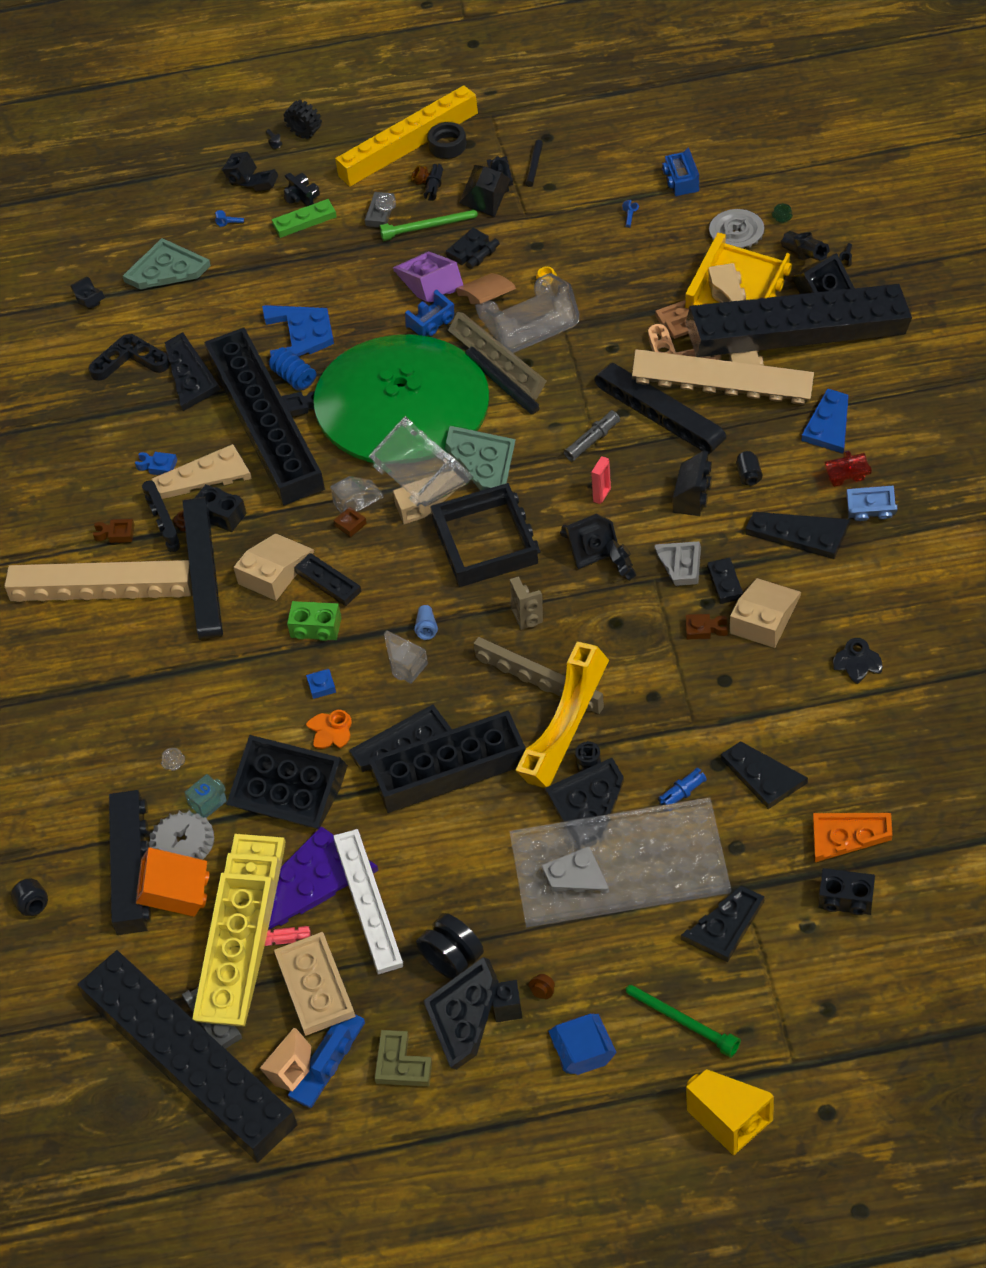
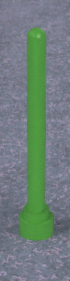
(388, 231)

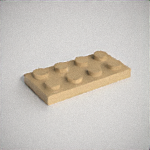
(314, 983)

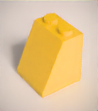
(729, 1108)

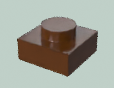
(350, 522)

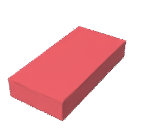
(601, 480)

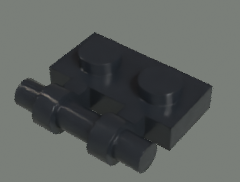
(467, 248)

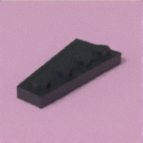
(190, 373)
(805, 533)
(411, 730)

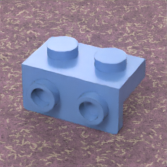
(871, 502)

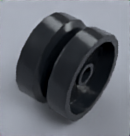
(449, 946)

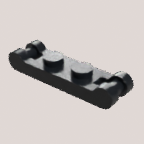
(158, 509)

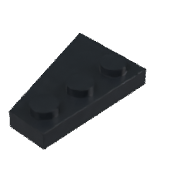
(762, 774)
(726, 925)

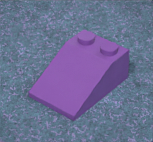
(429, 273)

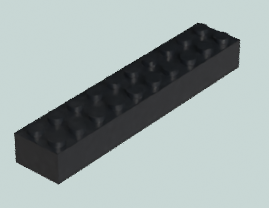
(798, 320)
(264, 416)
(188, 1056)

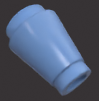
(425, 623)

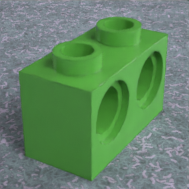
(314, 620)

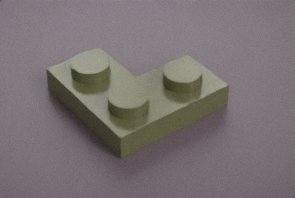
(395, 1067)

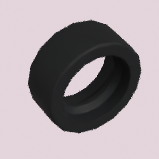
(447, 150)

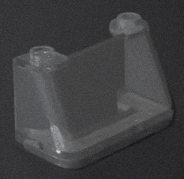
(534, 319)
(419, 464)

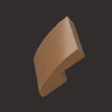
(485, 288)
(674, 319)

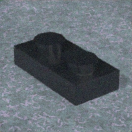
(725, 580)

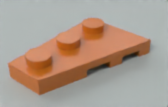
(848, 832)

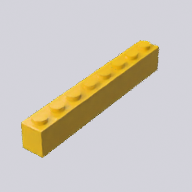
(404, 136)

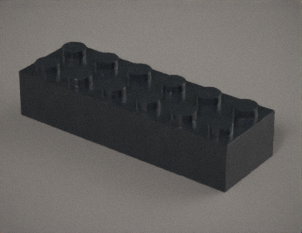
(447, 761)

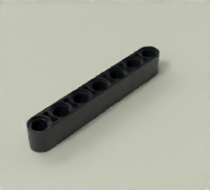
(660, 408)
(202, 568)

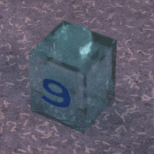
(206, 796)

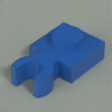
(156, 464)

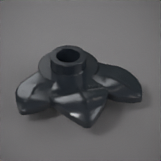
(859, 662)

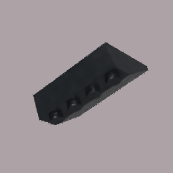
(286, 782)

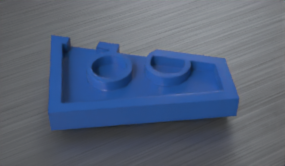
(828, 422)

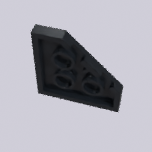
(587, 792)
(462, 1010)

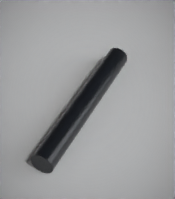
(534, 163)

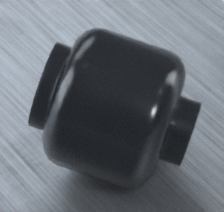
(29, 897)

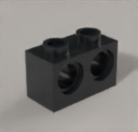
(224, 508)
(847, 886)

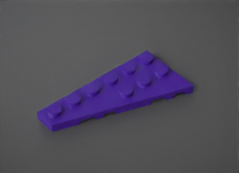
(309, 878)

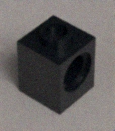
(239, 168)
(507, 1002)

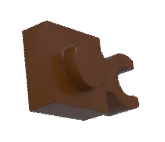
(118, 531)
(701, 626)

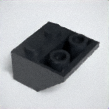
(692, 485)

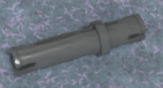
(598, 430)

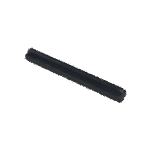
(503, 381)

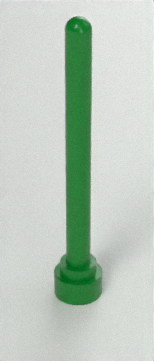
(726, 1043)

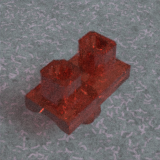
(847, 467)

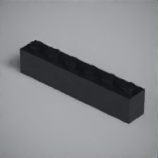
(126, 852)

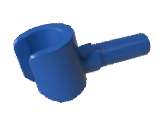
(629, 208)
(222, 219)

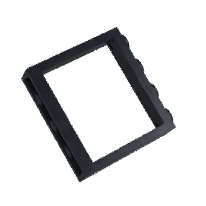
(476, 503)

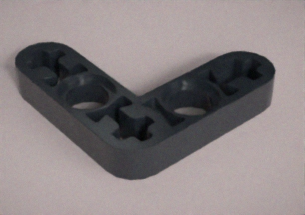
(103, 367)

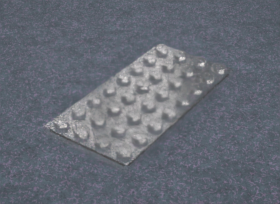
(643, 854)

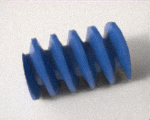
(292, 369)

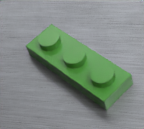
(304, 218)

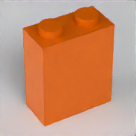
(172, 882)

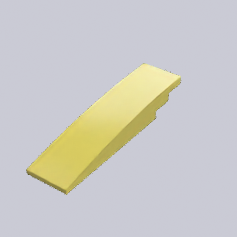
(239, 929)

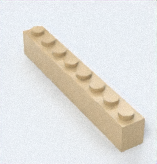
(722, 376)
(98, 580)

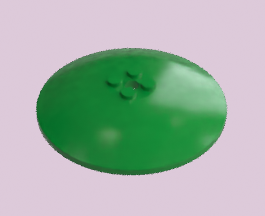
(362, 404)

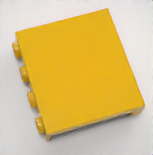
(759, 273)

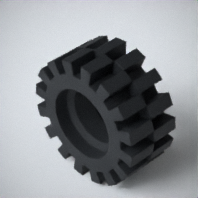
(302, 119)

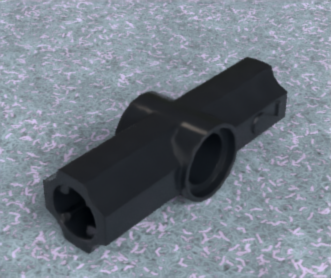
(805, 245)

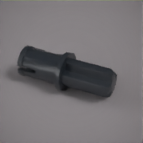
(433, 182)

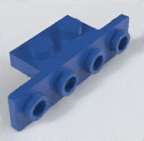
(326, 1060)

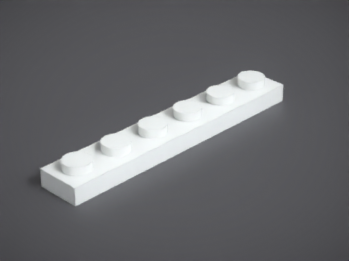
(368, 901)

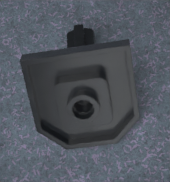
(589, 539)

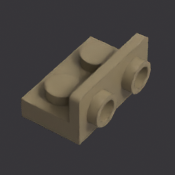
(525, 605)

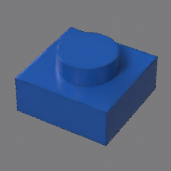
(321, 683)

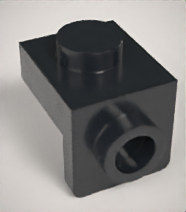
(86, 293)

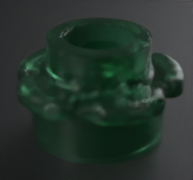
(782, 213)

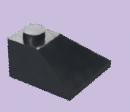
(485, 190)
(823, 276)

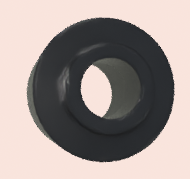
(749, 468)

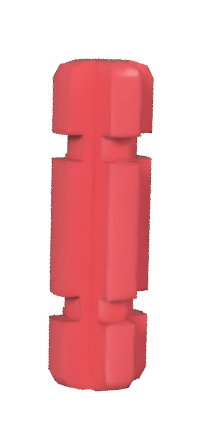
(287, 935)

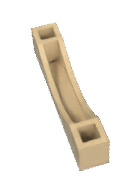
(725, 287)

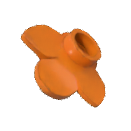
(329, 731)

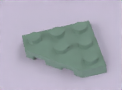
(165, 265)
(482, 455)

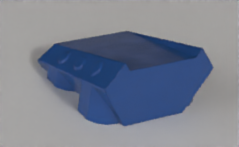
(582, 1044)

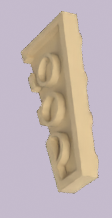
(211, 469)

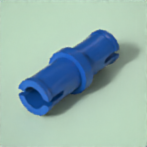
(683, 787)

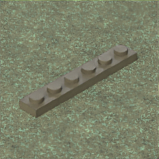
(518, 371)
(528, 671)

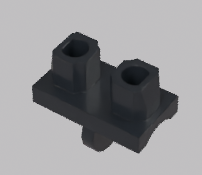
(501, 164)
(298, 191)

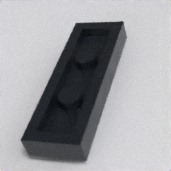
(328, 579)

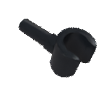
(274, 141)
(846, 255)

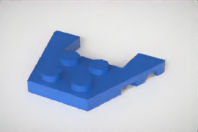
(307, 326)

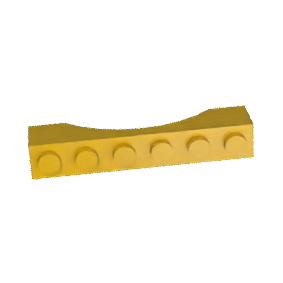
(545, 755)

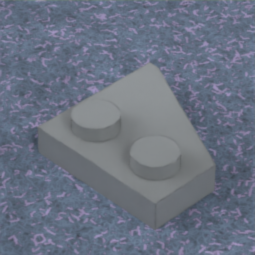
(681, 561)
(575, 873)

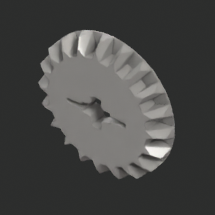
(749, 223)
(197, 831)

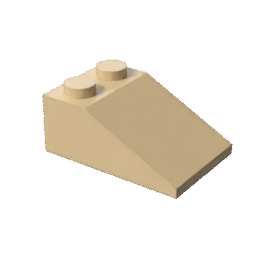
(270, 565)
(763, 612)

